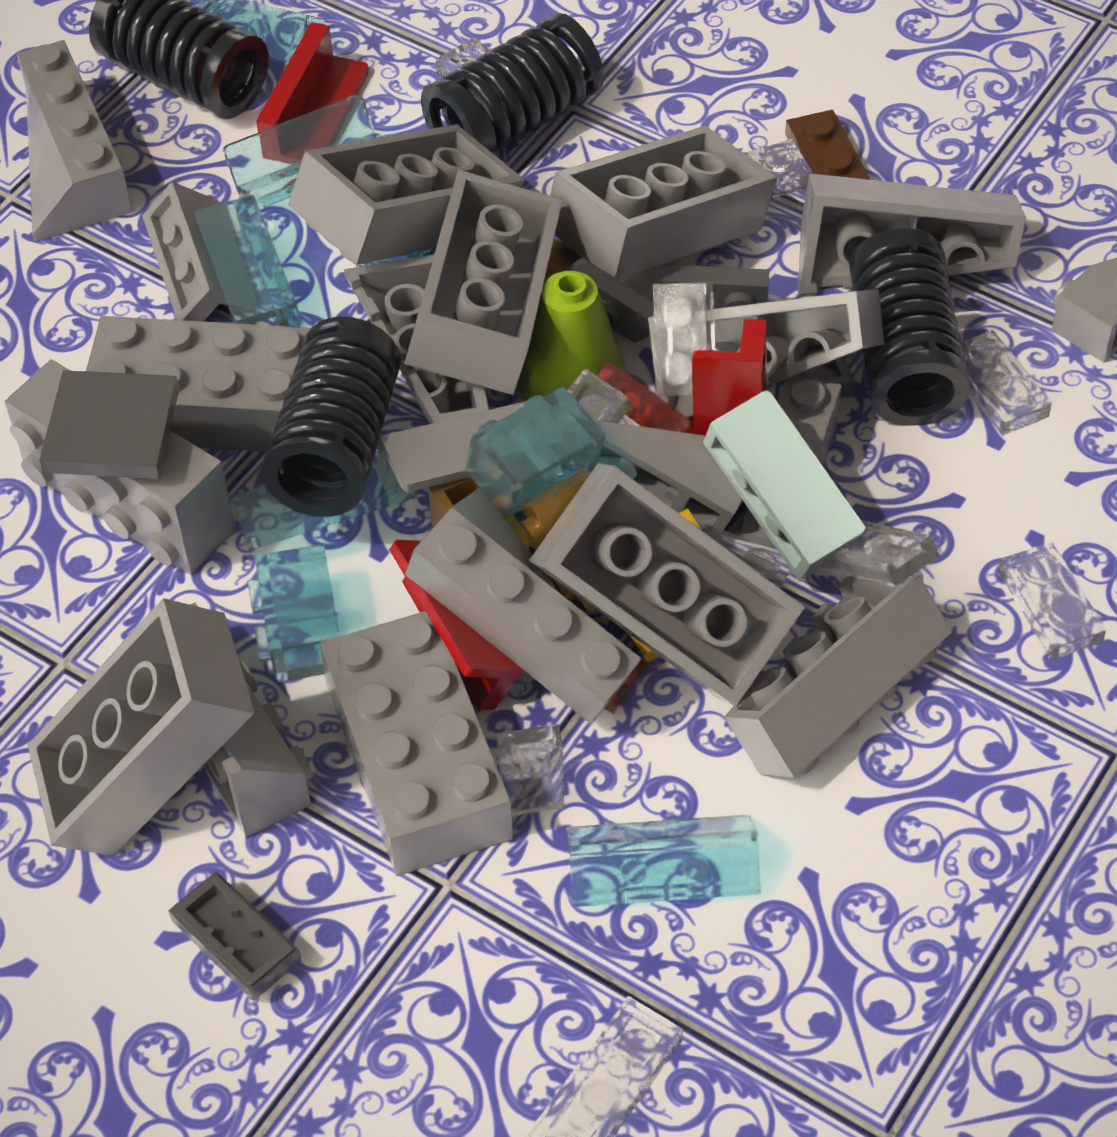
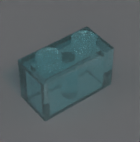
(533, 449)
(297, 610)

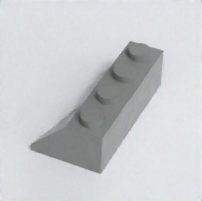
(71, 159)
(841, 212)
(392, 300)
(799, 333)
(485, 578)
(836, 673)
(257, 770)

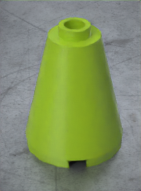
(567, 335)

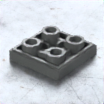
(110, 424)

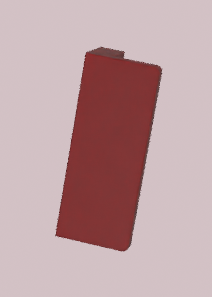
(312, 79)
(728, 378)
(482, 666)

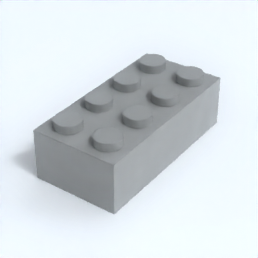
(390, 190)
(660, 201)
(485, 283)
(226, 373)
(175, 517)
(667, 583)
(139, 728)
(416, 743)

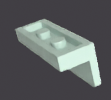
(782, 483)

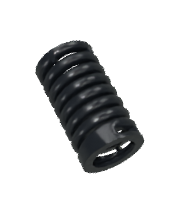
(183, 51)
(517, 83)
(922, 344)
(332, 417)

